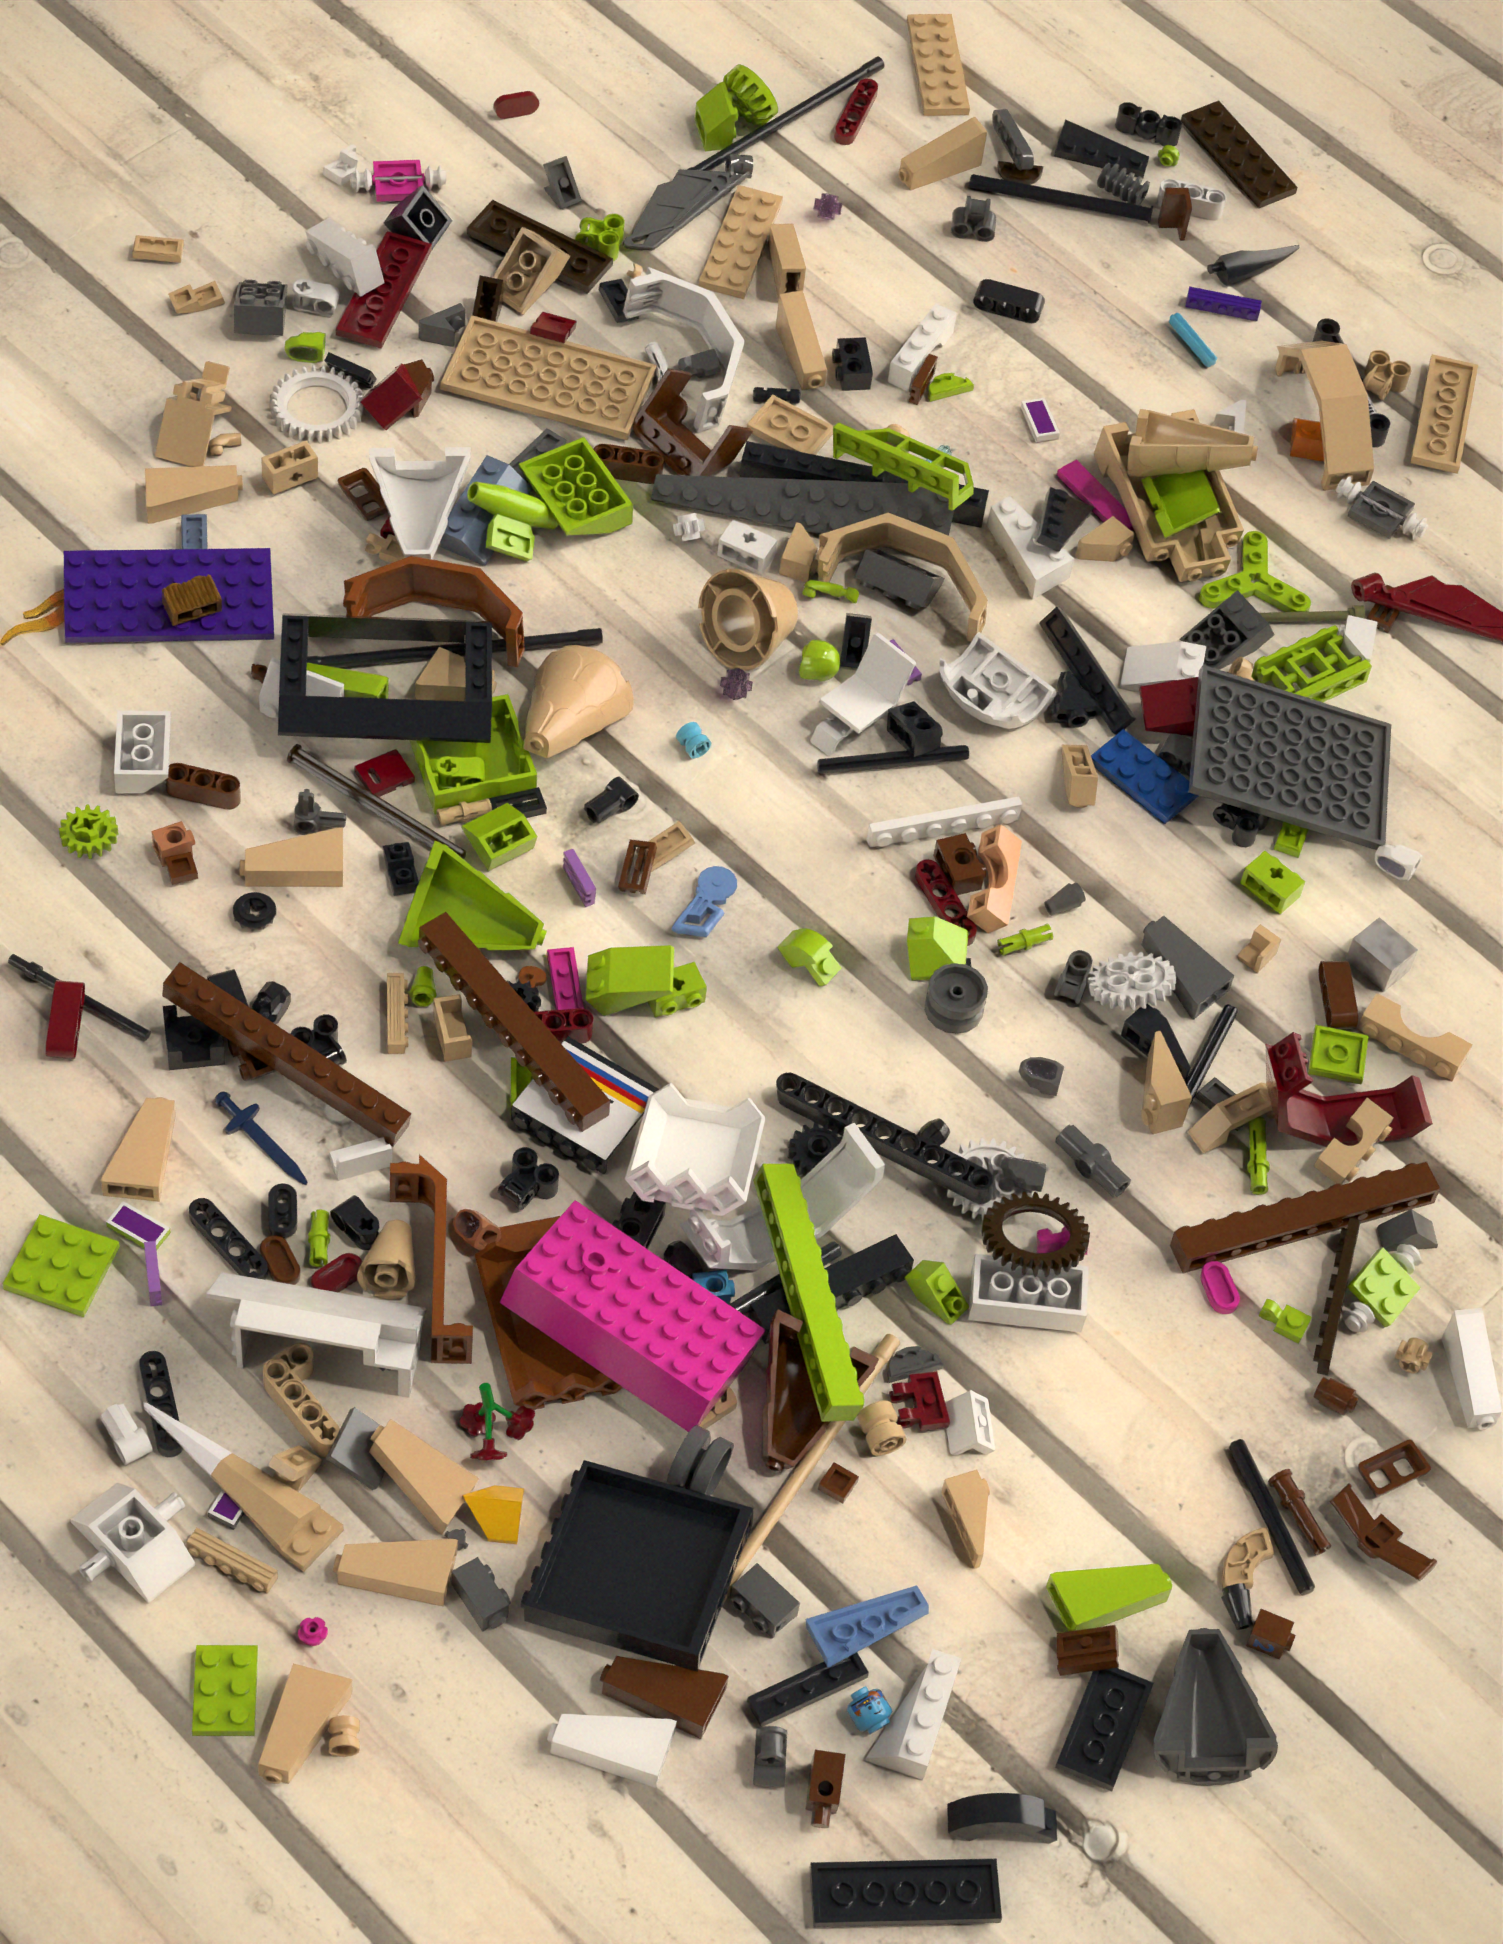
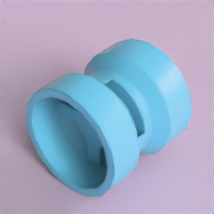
(692, 737)

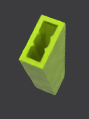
(355, 683)
(1107, 1594)

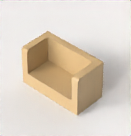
(451, 1028)

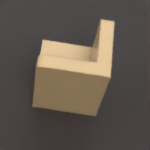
(1260, 949)

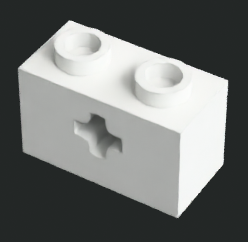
(747, 547)

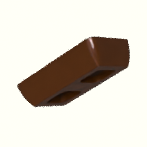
(363, 478)
(1384, 1462)

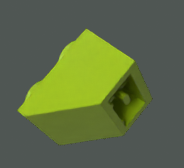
(716, 118)
(500, 835)

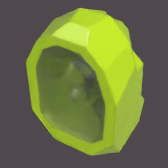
(306, 347)

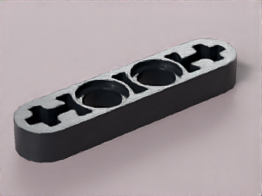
(226, 1242)
(162, 1403)

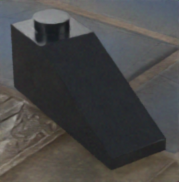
(1140, 1031)

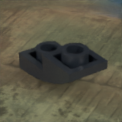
(400, 868)

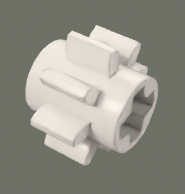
(689, 527)

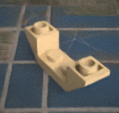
(1229, 1114)

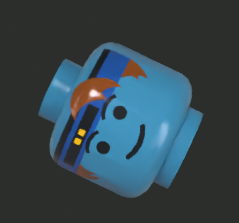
(869, 1710)

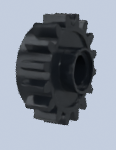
(806, 1144)

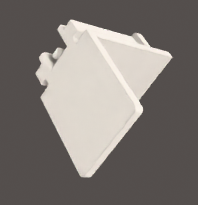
(864, 695)

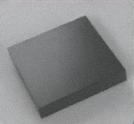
(352, 1449)

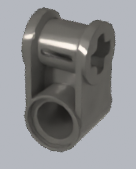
(1073, 979)

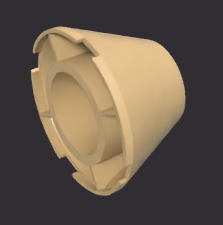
(745, 617)

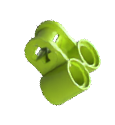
(603, 235)

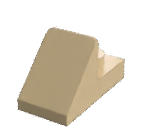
(295, 1466)

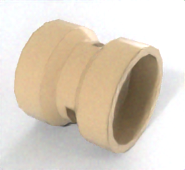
(344, 1736)

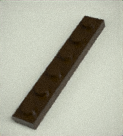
(1334, 1305)

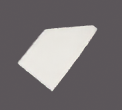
(341, 169)

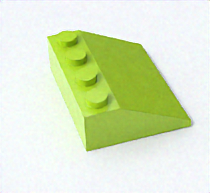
(579, 489)

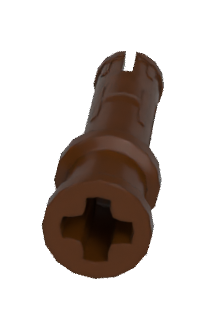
(1293, 1499)

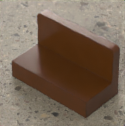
(1176, 210)

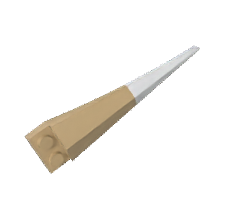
(282, 1514)

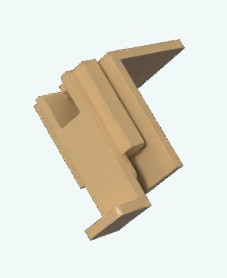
(190, 419)

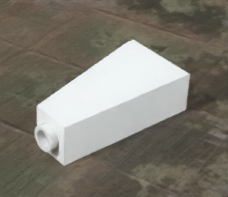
(1472, 1367)
(615, 1744)

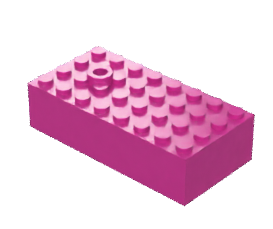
(632, 1316)

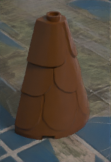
(791, 1413)

